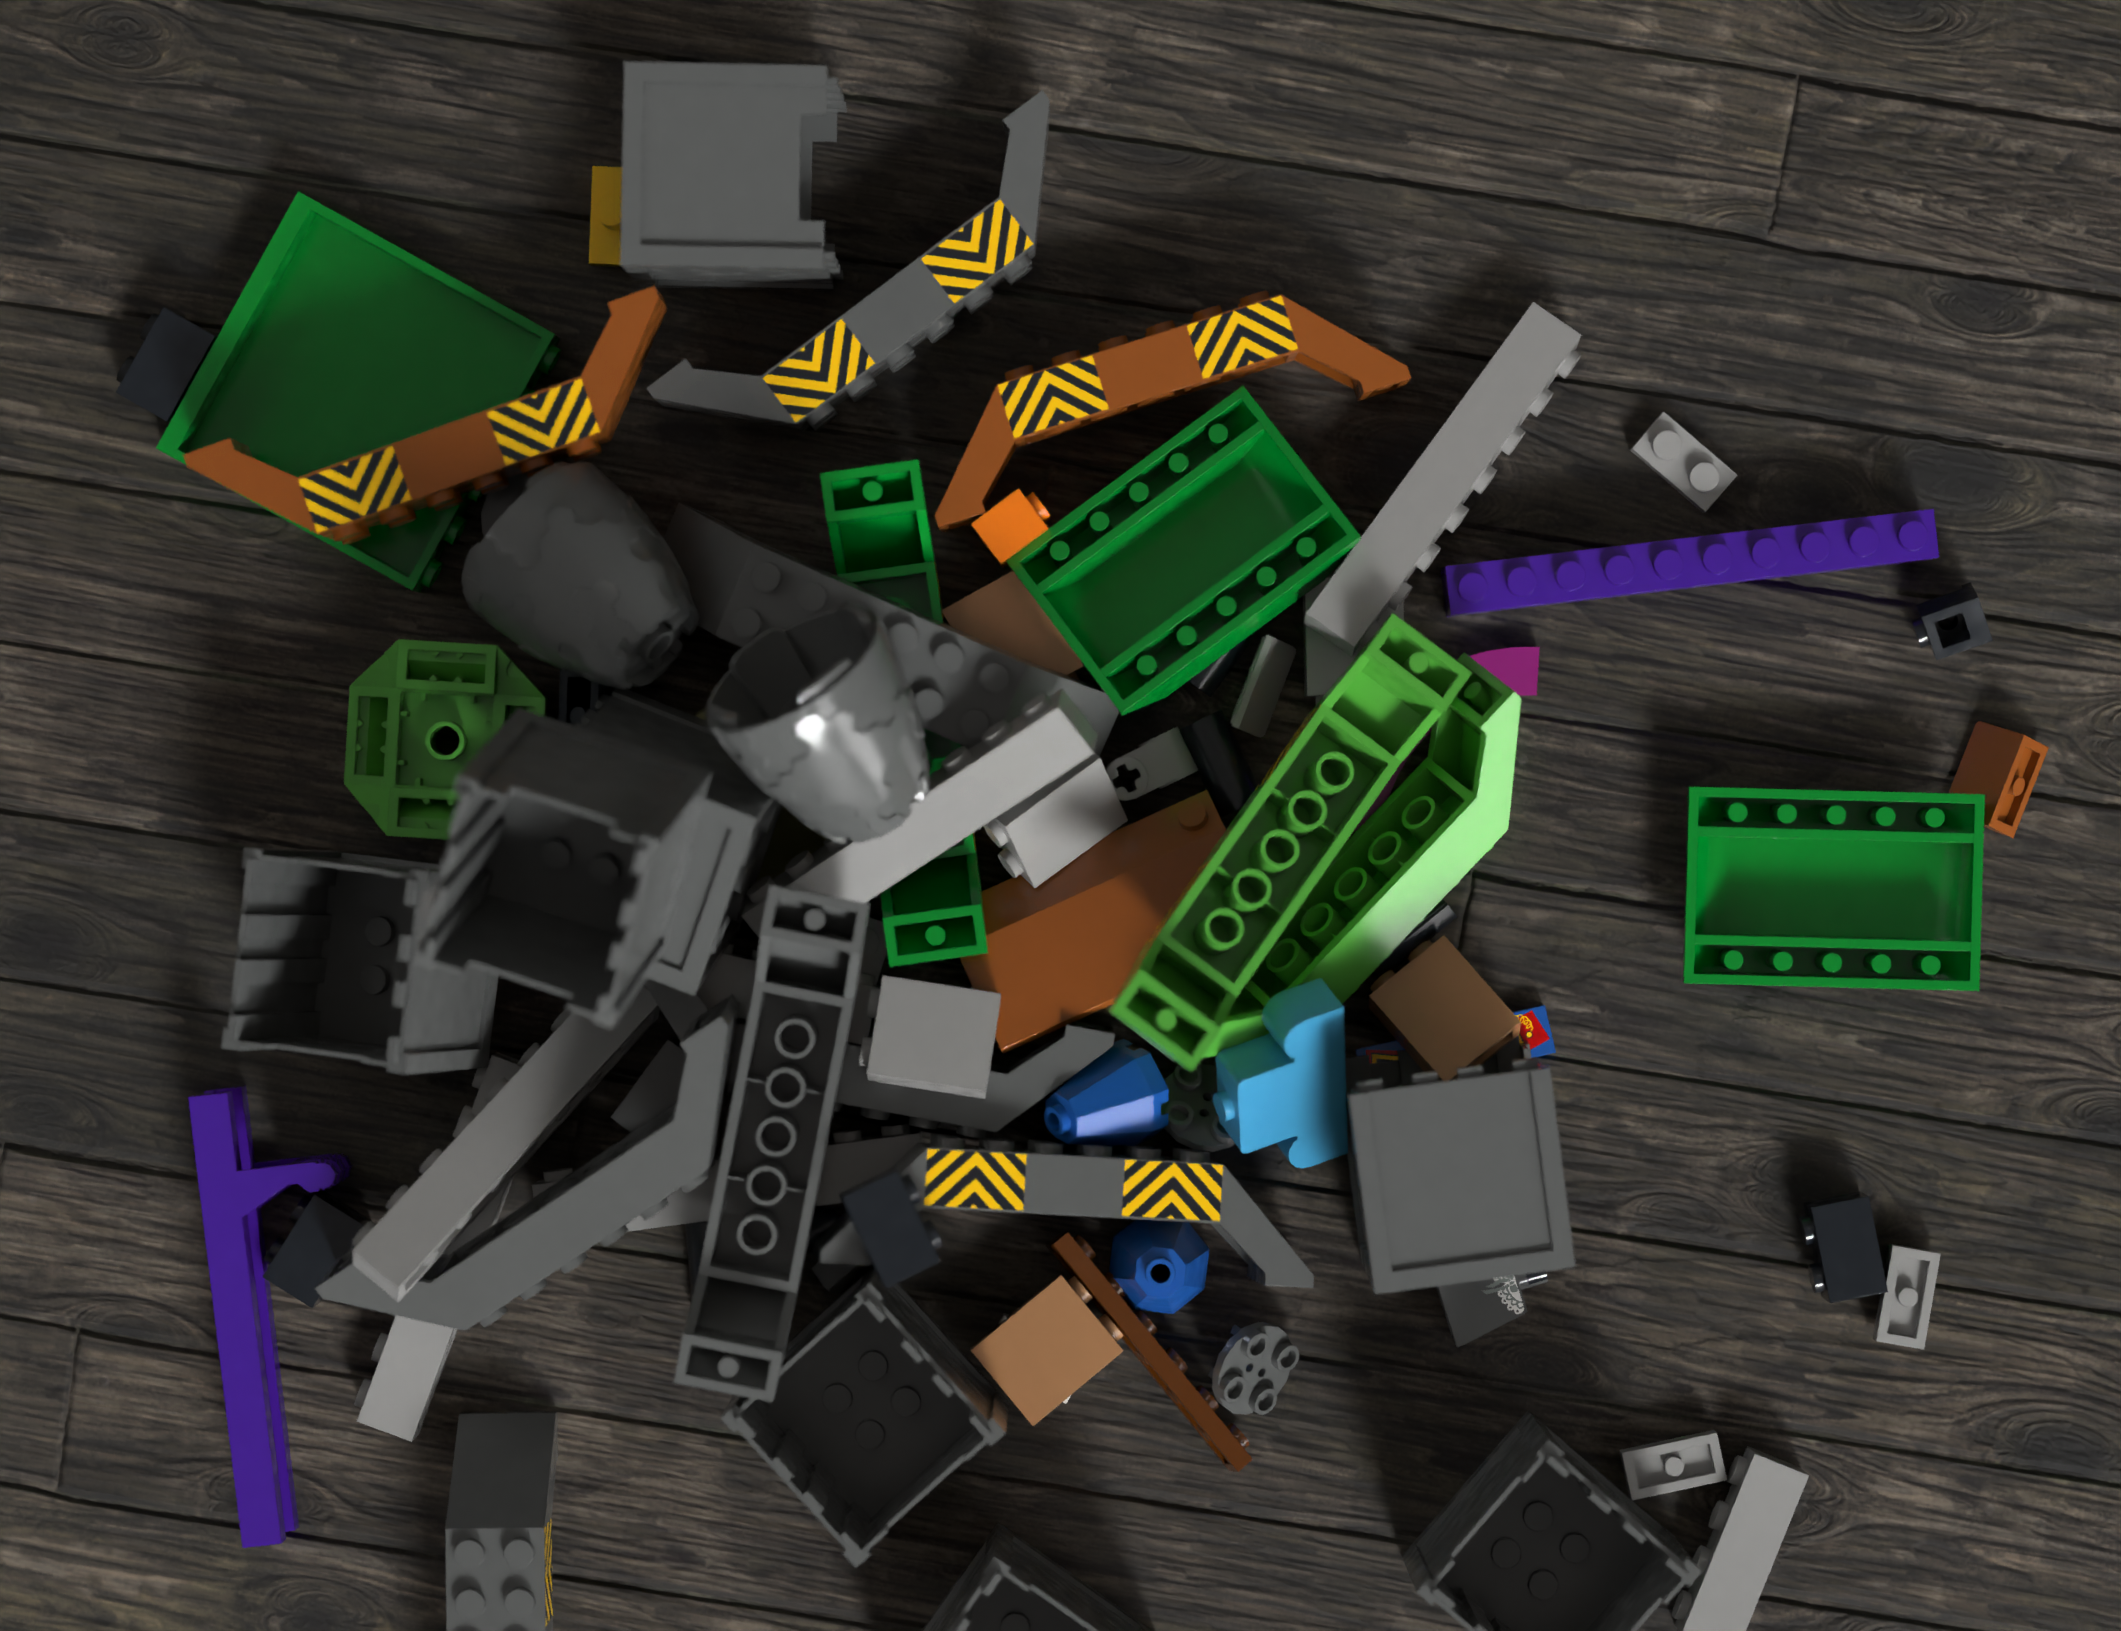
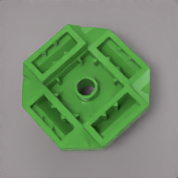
(401, 709)

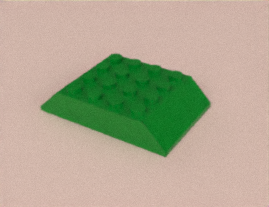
(1186, 553)
(1833, 888)

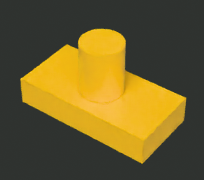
(605, 216)

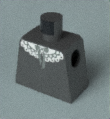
(1485, 1304)

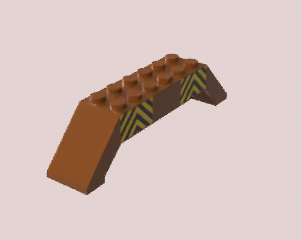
(1152, 371)
(461, 455)

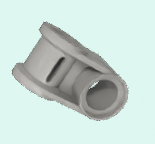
(1156, 764)

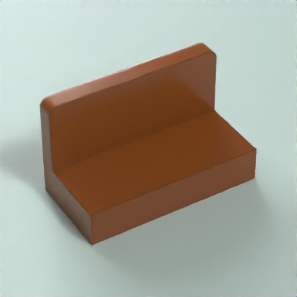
(2003, 769)

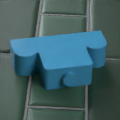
(1290, 1081)

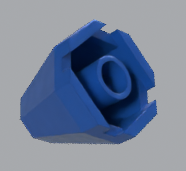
(1110, 1100)
(1159, 1242)

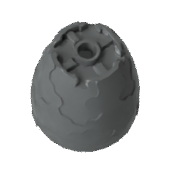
(582, 580)
(826, 723)

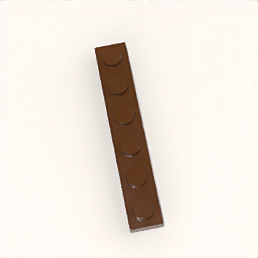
(1162, 1364)

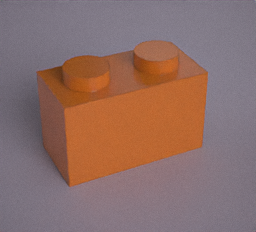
(1011, 525)

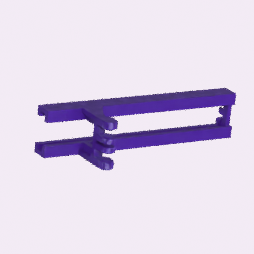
(231, 1203)

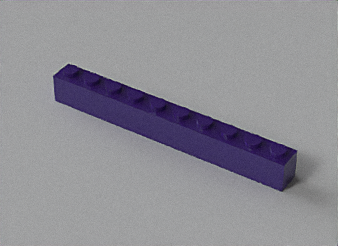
(1689, 562)

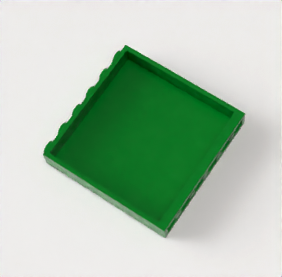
(352, 351)

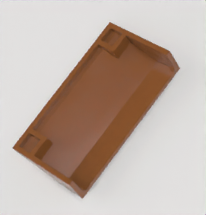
(1079, 932)

